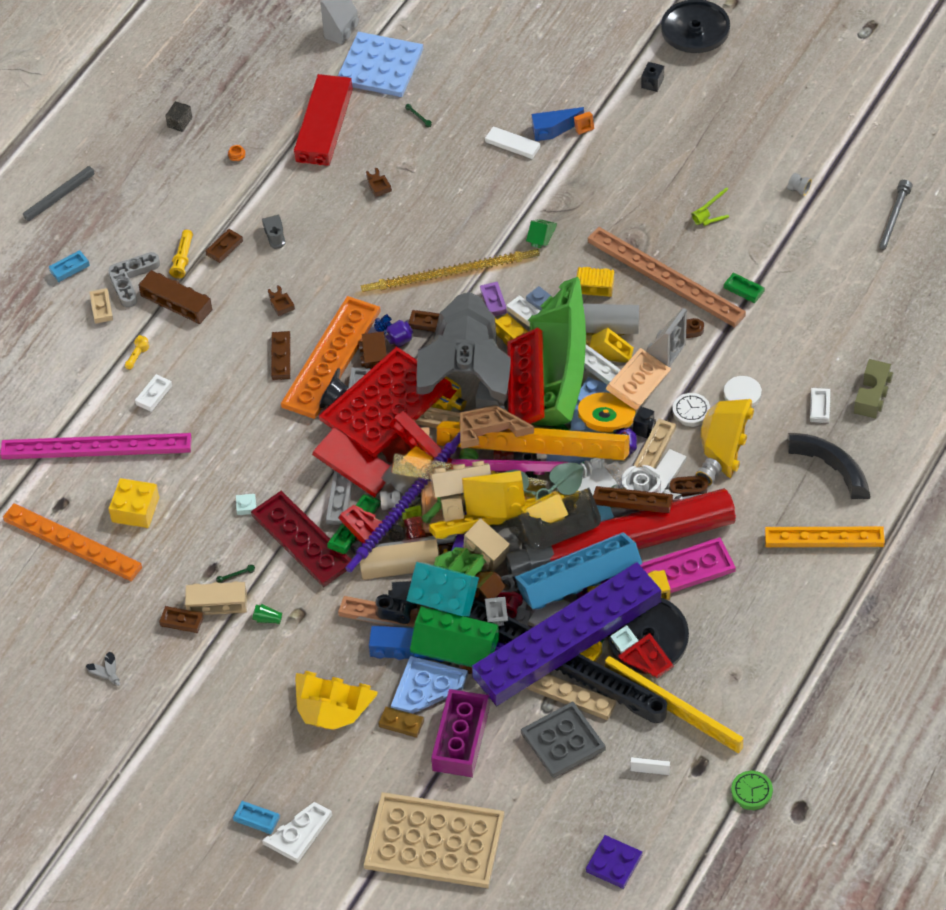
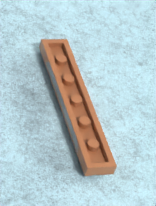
(366, 611)

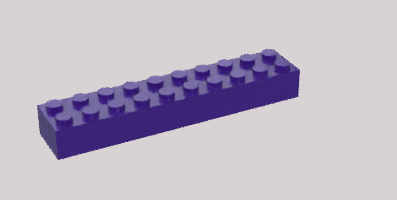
(566, 634)

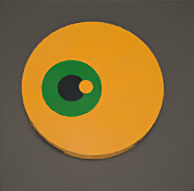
(605, 412)

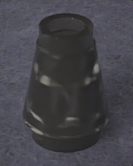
(397, 532)

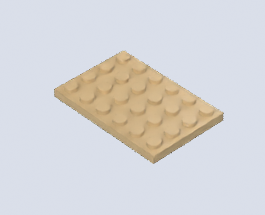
(434, 840)

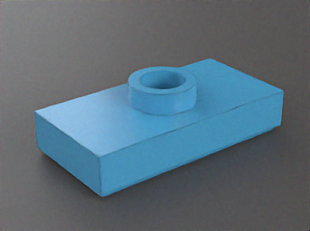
(256, 817)

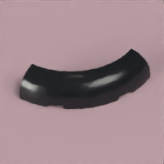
(834, 457)

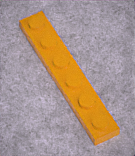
(825, 536)

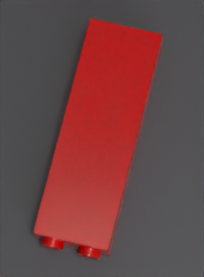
(323, 120)

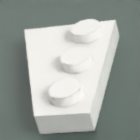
(300, 833)

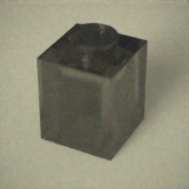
(178, 116)

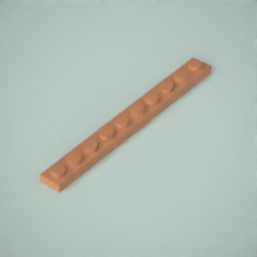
(667, 277)

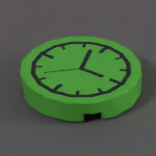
(752, 790)

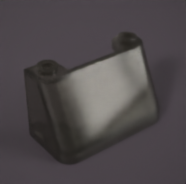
(539, 535)

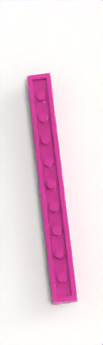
(96, 446)

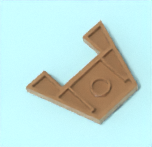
(489, 420)

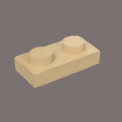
(101, 305)

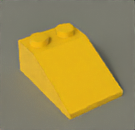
(494, 495)

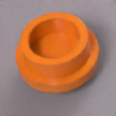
(236, 153)

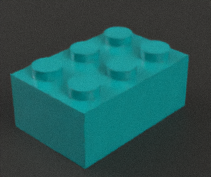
(442, 589)

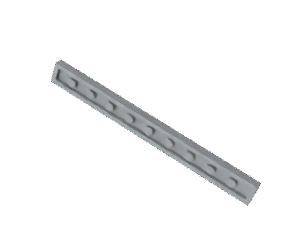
(341, 486)

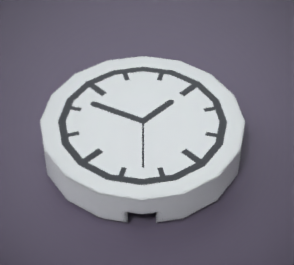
(690, 409)

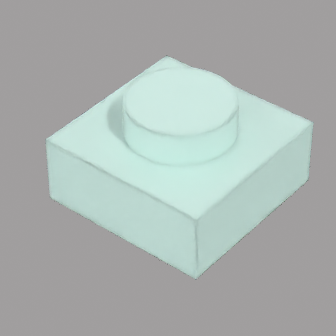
(245, 503)
(623, 639)

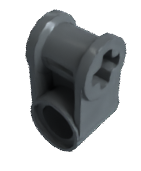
(274, 231)

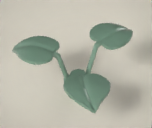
(565, 476)

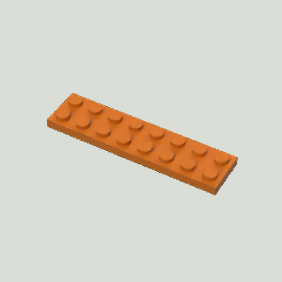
(332, 352)

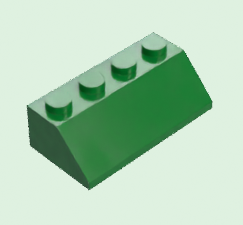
(453, 637)

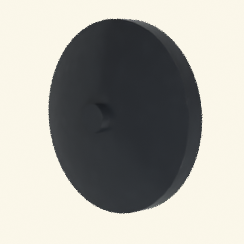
(695, 26)
(665, 625)

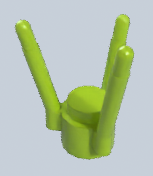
(701, 215)

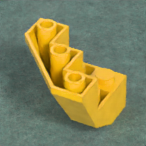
(725, 432)
(330, 702)

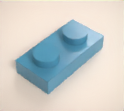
(69, 266)

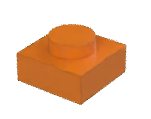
(584, 122)

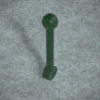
(428, 123)
(250, 568)

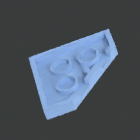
(426, 684)

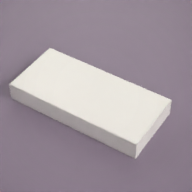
(650, 766)

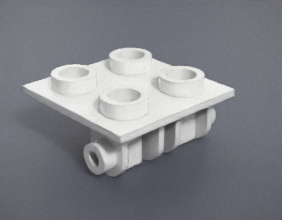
(596, 475)

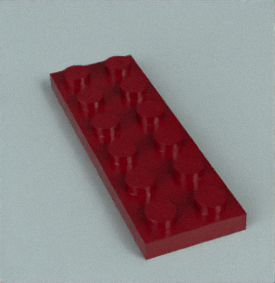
(301, 538)

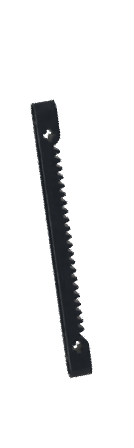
(635, 697)

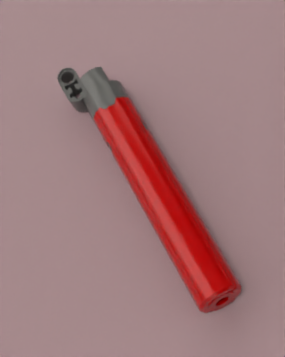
(643, 527)

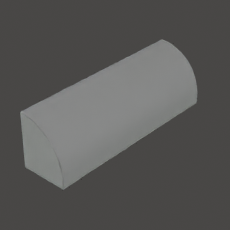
(618, 318)

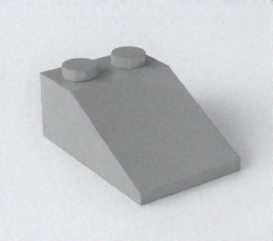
(338, 19)
(670, 340)

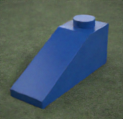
(554, 123)

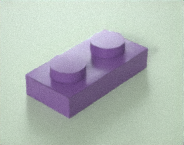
(493, 298)

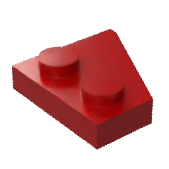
(359, 522)
(647, 657)

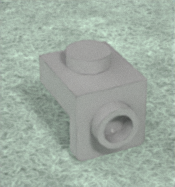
(496, 610)

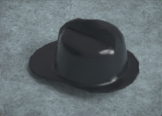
(334, 390)

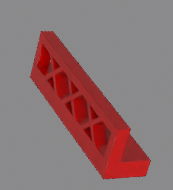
(414, 435)

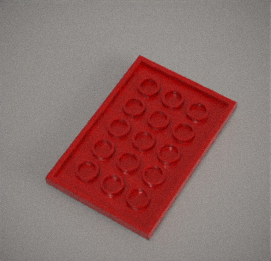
(377, 398)

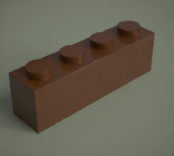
(175, 297)

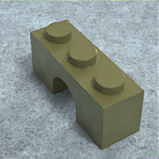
(870, 400)

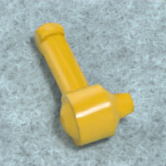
(141, 345)

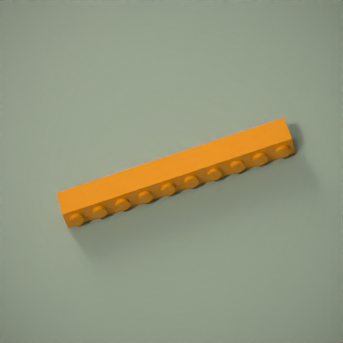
(546, 442)

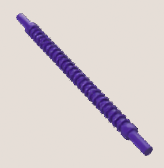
(362, 552)

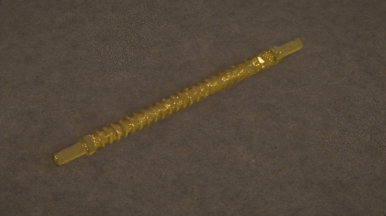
(382, 284)

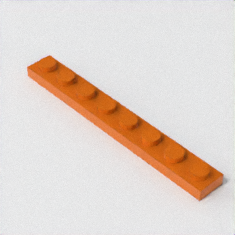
(72, 542)

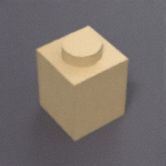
(452, 507)

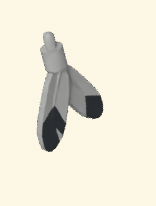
(108, 672)

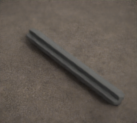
(58, 193)

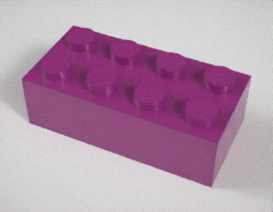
(460, 733)

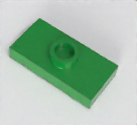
(744, 287)

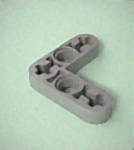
(123, 276)

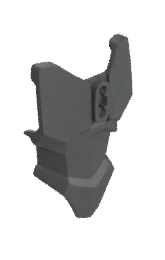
(468, 328)

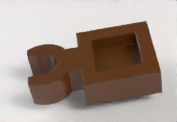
(378, 184)
(280, 302)

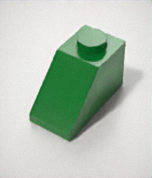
(540, 232)

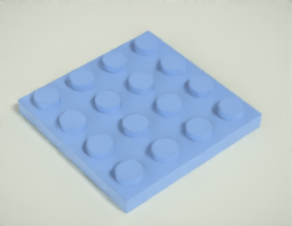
(381, 63)

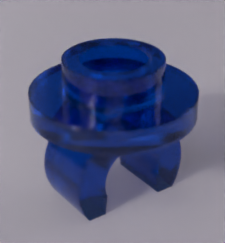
(382, 324)

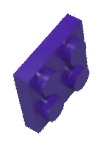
(614, 861)

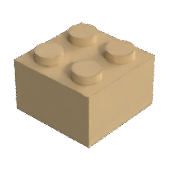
(487, 542)

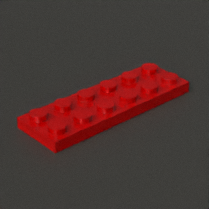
(526, 376)

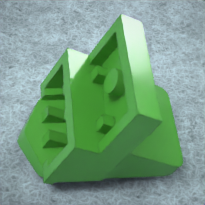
(461, 561)

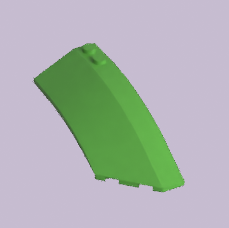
(563, 351)

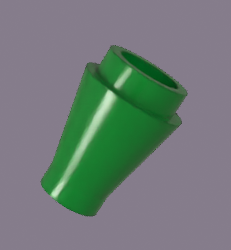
(265, 614)

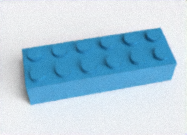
(577, 571)

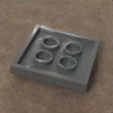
(563, 739)

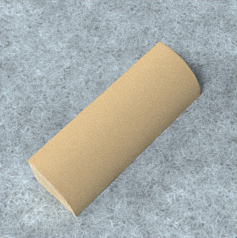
(398, 558)

